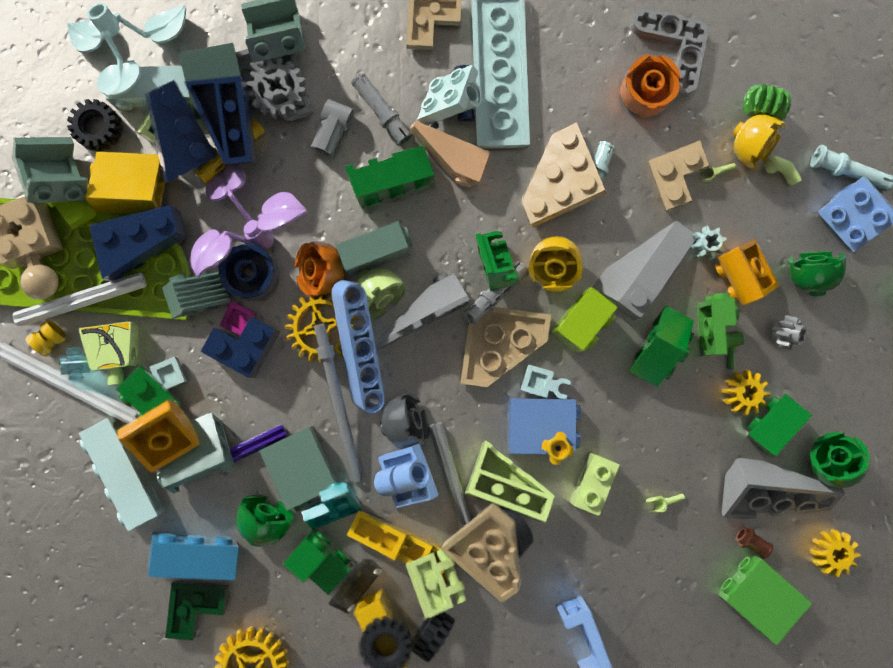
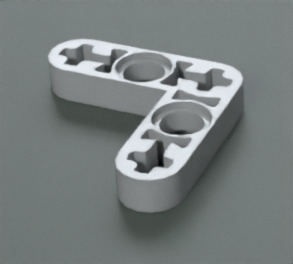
(686, 41)

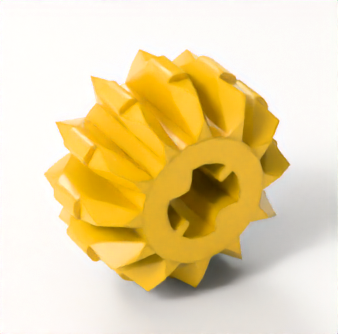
(753, 398)
(844, 557)

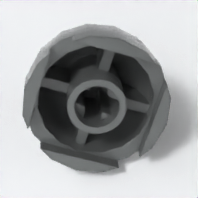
(404, 422)

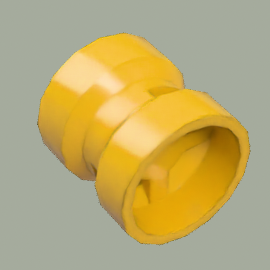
(46, 338)

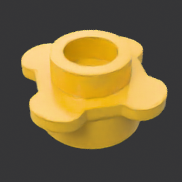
(565, 448)

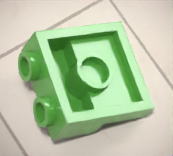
(713, 318)

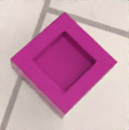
(236, 318)

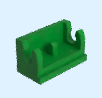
(496, 261)

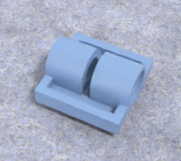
(858, 213)
(405, 477)

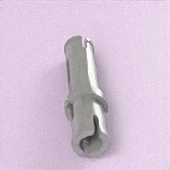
(388, 117)
(488, 299)

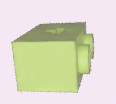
(594, 483)

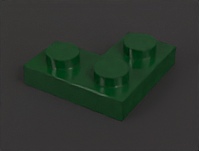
(187, 601)

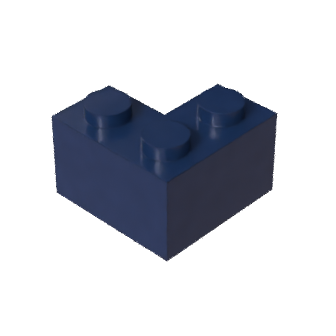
(242, 354)

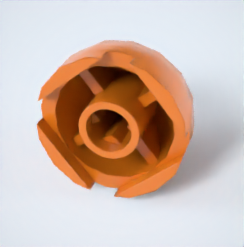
(318, 268)

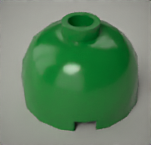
(817, 271)
(839, 460)
(261, 521)

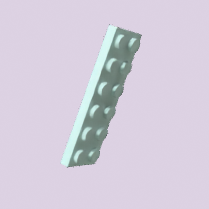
(502, 74)

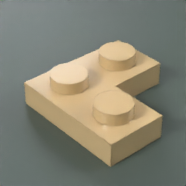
(426, 14)
(670, 173)

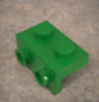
(143, 391)

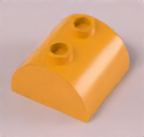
(747, 272)
(159, 436)

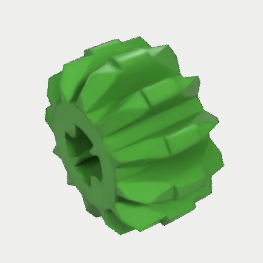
(767, 101)

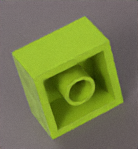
(584, 320)

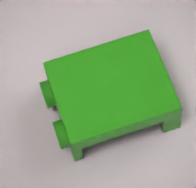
(764, 598)

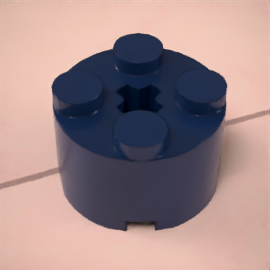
(247, 287)

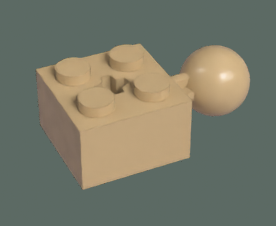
(25, 238)

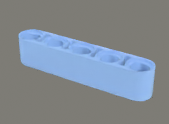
(349, 338)

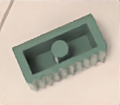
(195, 294)

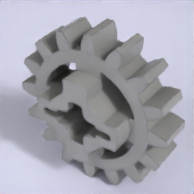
(275, 76)

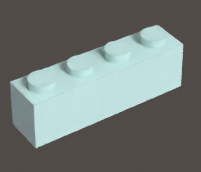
(150, 78)
(121, 473)

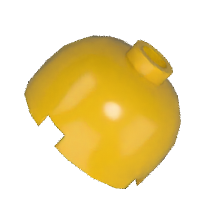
(756, 139)
(556, 263)

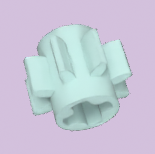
(716, 242)

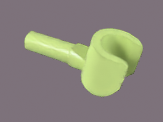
(717, 171)
(661, 503)

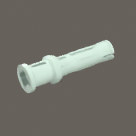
(842, 165)

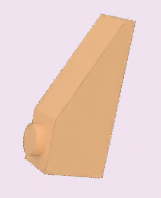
(455, 156)

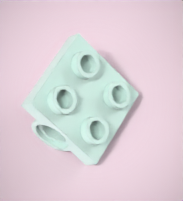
(451, 95)

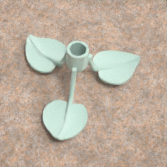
(102, 25)

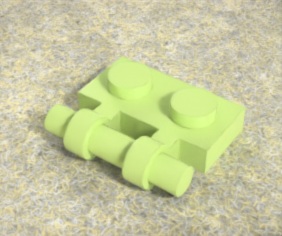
(430, 586)

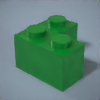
(663, 347)
(319, 562)

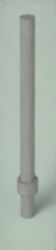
(326, 353)

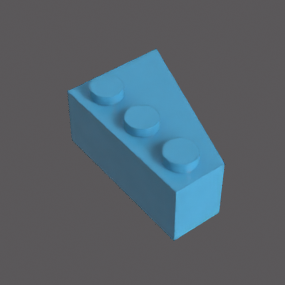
(192, 557)

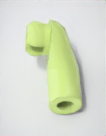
(785, 167)

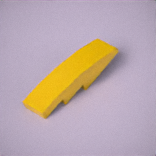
(391, 540)

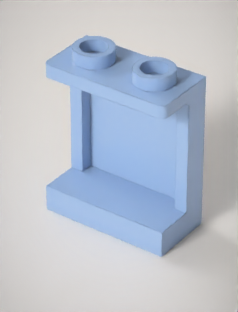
(575, 613)

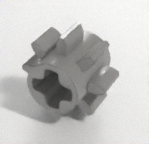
(789, 332)

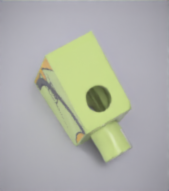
(111, 348)

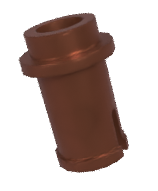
(747, 538)

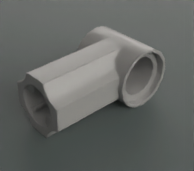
(334, 121)

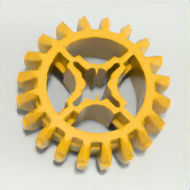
(299, 334)
(245, 655)

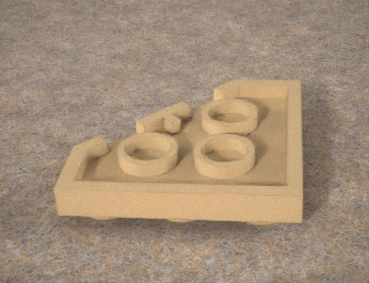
(563, 178)
(500, 343)
(488, 552)

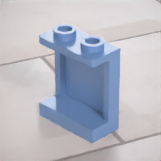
(539, 420)

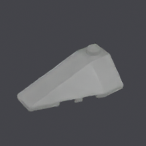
(642, 273)
(433, 304)
(763, 487)

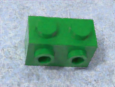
(778, 425)

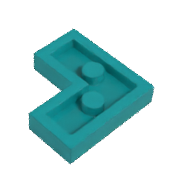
(336, 503)

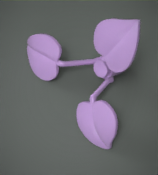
(276, 213)

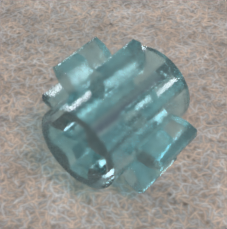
(73, 364)

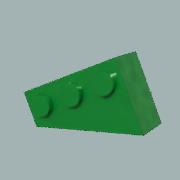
(391, 177)

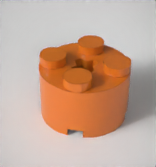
(647, 100)

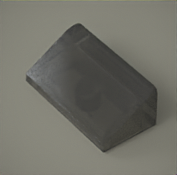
(356, 585)

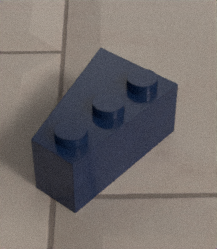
(135, 238)

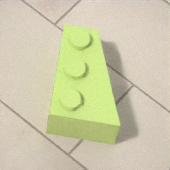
(506, 485)

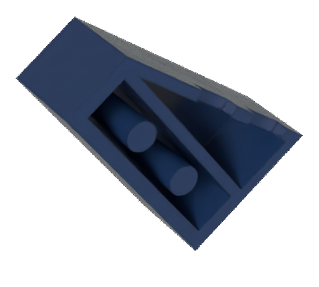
(227, 116)
(176, 132)

